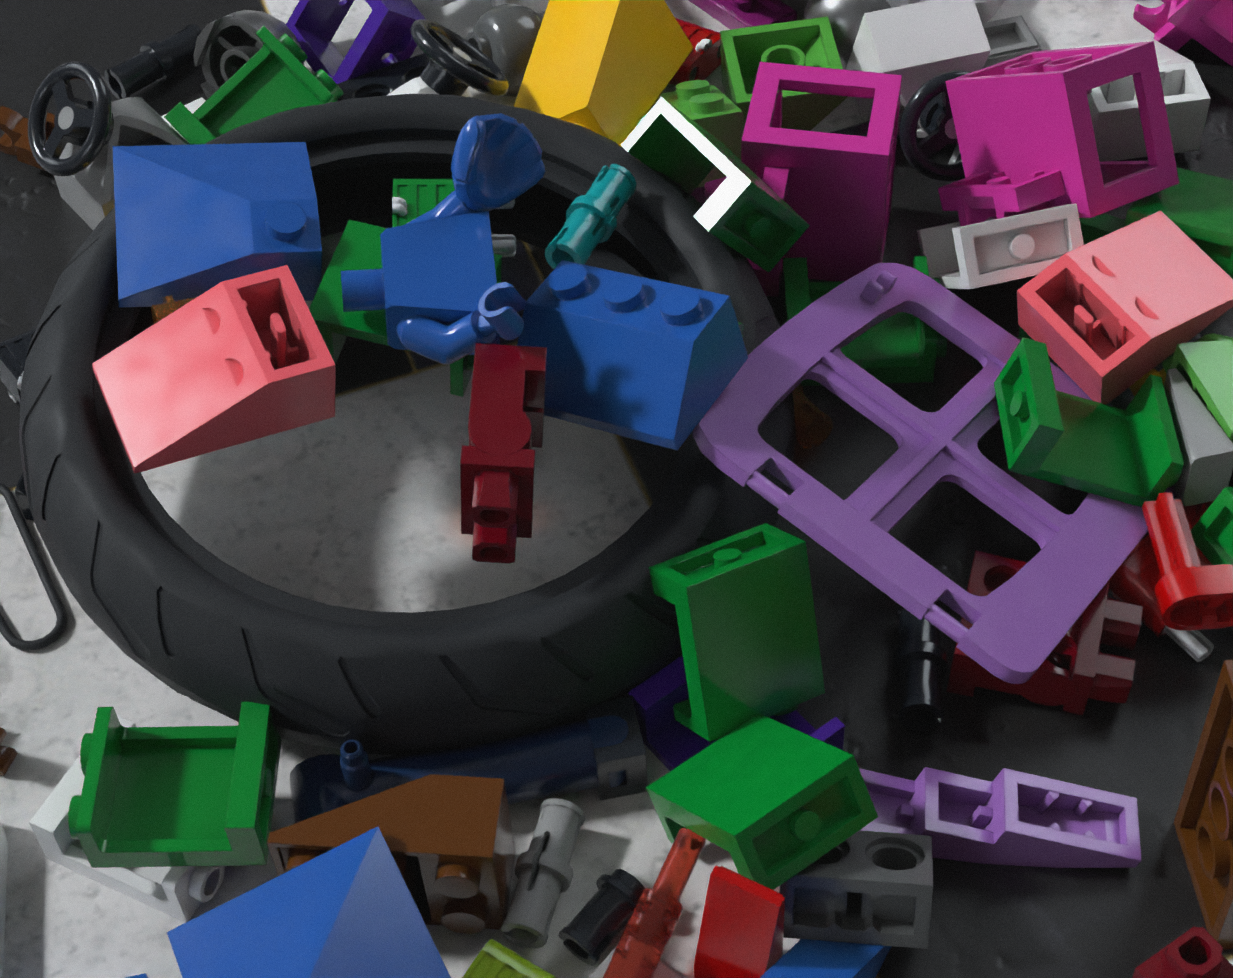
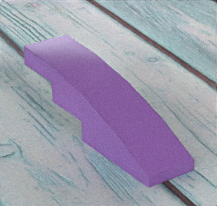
(1009, 820)

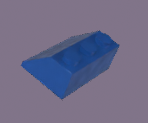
(632, 351)

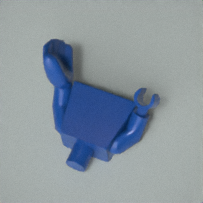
(441, 265)

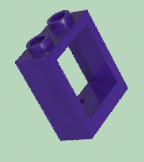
(382, 33)

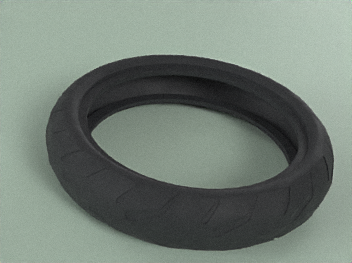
(355, 672)

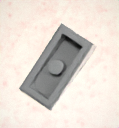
(1202, 442)

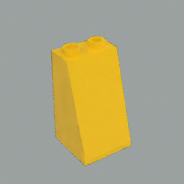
(602, 63)

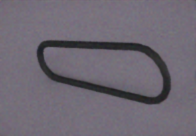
(45, 579)

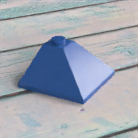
(212, 217)
(320, 920)

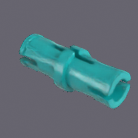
(592, 216)

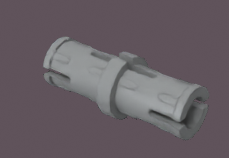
(543, 873)

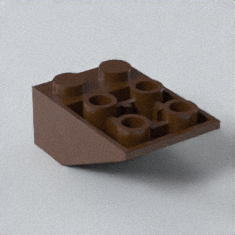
(445, 837)

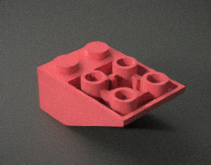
(1123, 304)
(219, 372)

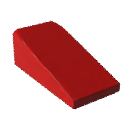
(739, 928)

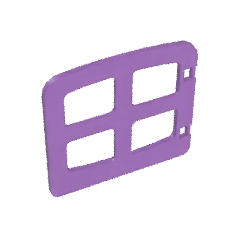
(1079, 551)

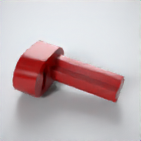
(1187, 592)

